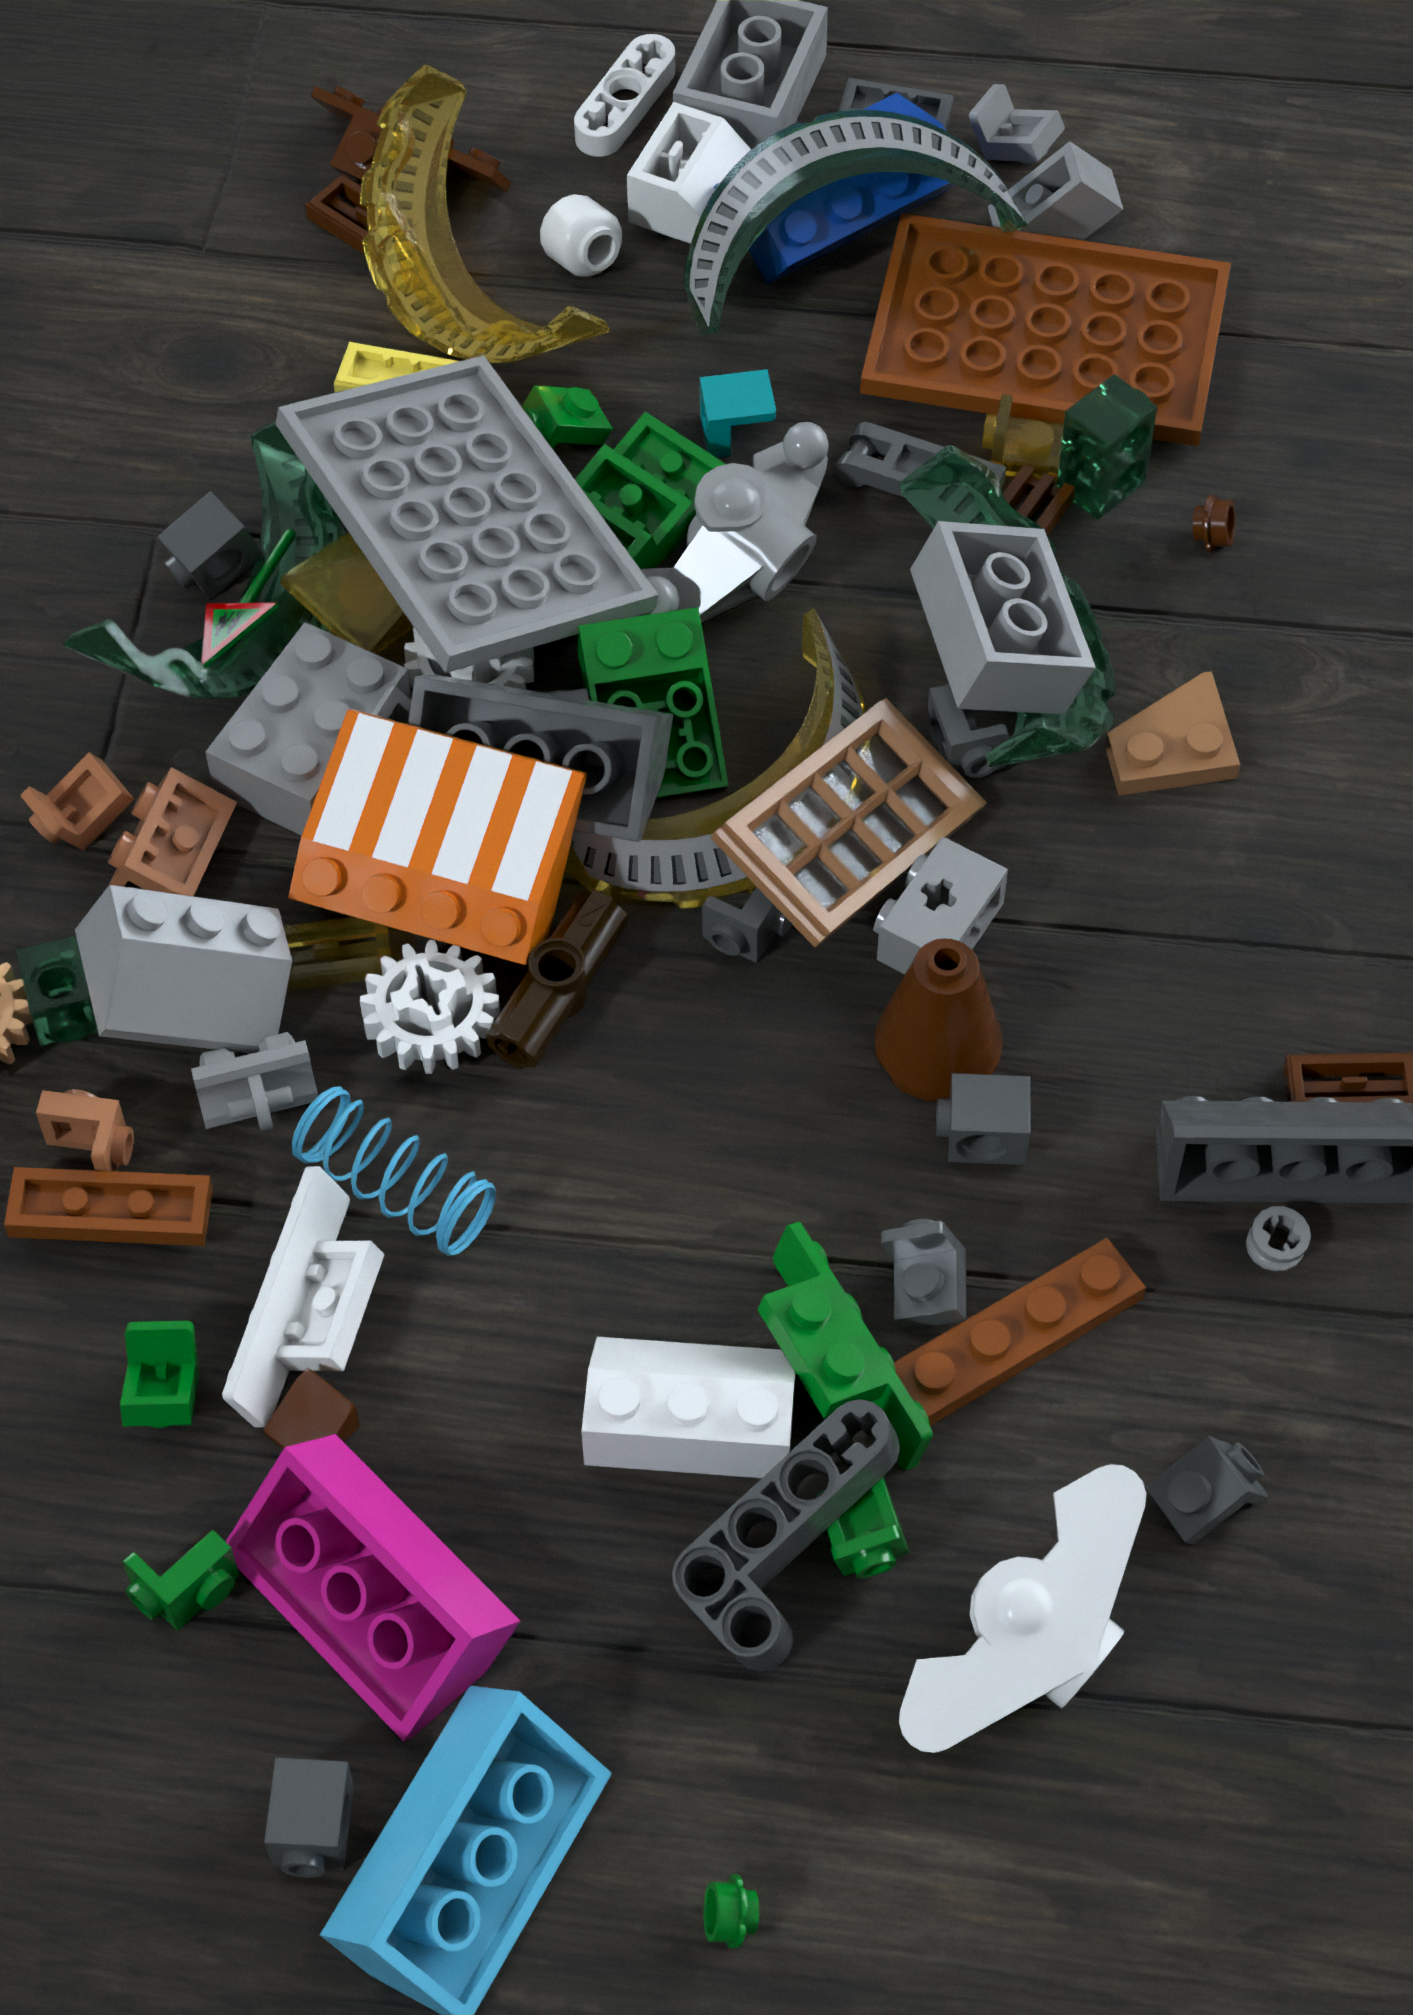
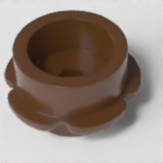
(1215, 523)

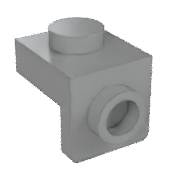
(1012, 132)

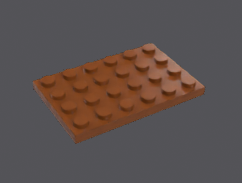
(1044, 322)

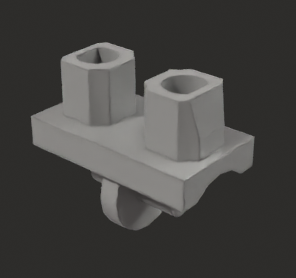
(254, 1083)

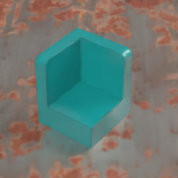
(733, 401)

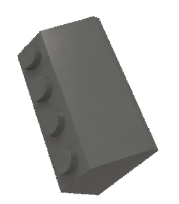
(612, 743)
(1285, 1151)

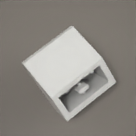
(680, 170)

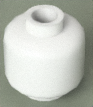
(581, 235)

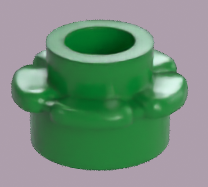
(730, 1912)

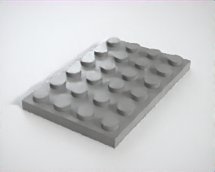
(465, 512)

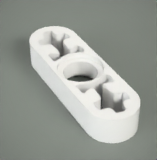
(624, 115)

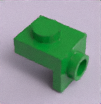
(567, 415)
(160, 1374)
(868, 1535)
(191, 1584)

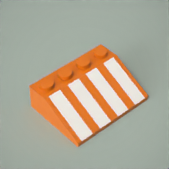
(439, 837)

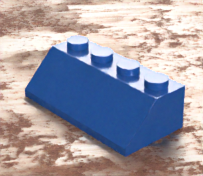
(843, 209)

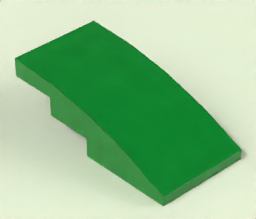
(647, 488)

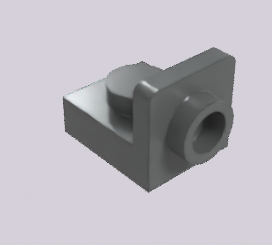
(957, 736)
(926, 1274)

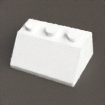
(687, 1407)

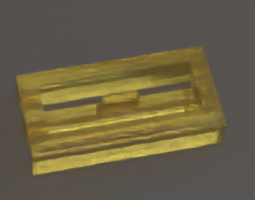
(334, 962)

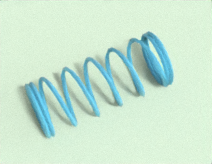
(447, 1217)

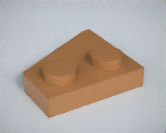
(1174, 742)

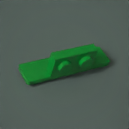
(832, 1346)

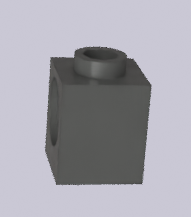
(208, 547)
(986, 1119)
(309, 1816)

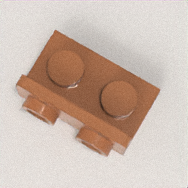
(174, 835)

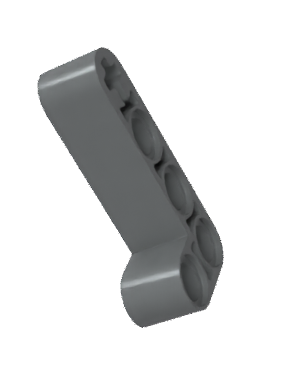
(797, 1522)

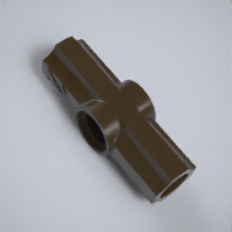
(542, 1005)

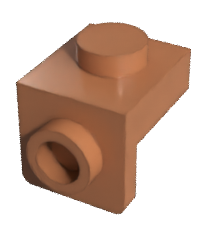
(79, 804)
(86, 1123)

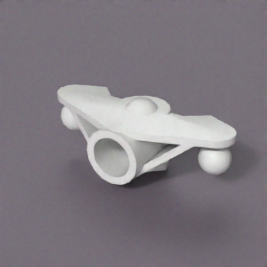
(1034, 1619)

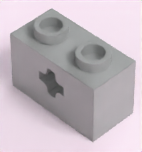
(945, 897)

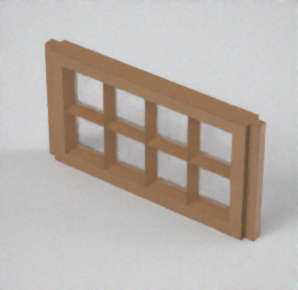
(848, 821)

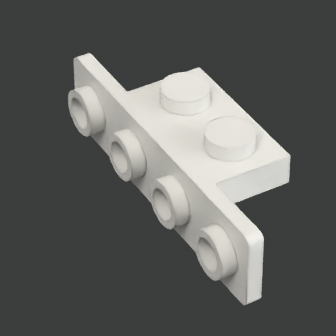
(306, 1302)

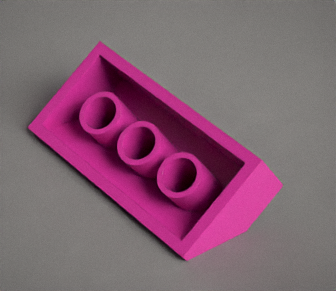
(368, 1584)

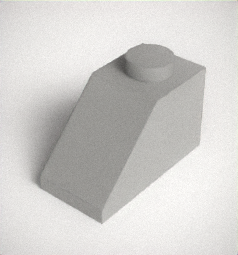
(1066, 195)

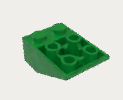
(660, 667)

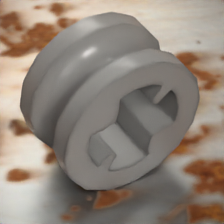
(1258, 1238)

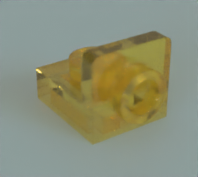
(1022, 441)

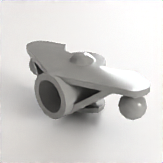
(747, 528)

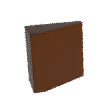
(311, 1412)

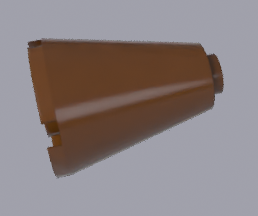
(938, 1022)

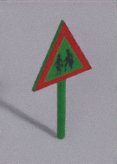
(230, 622)

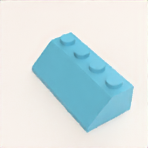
(467, 1852)

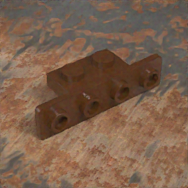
(361, 137)

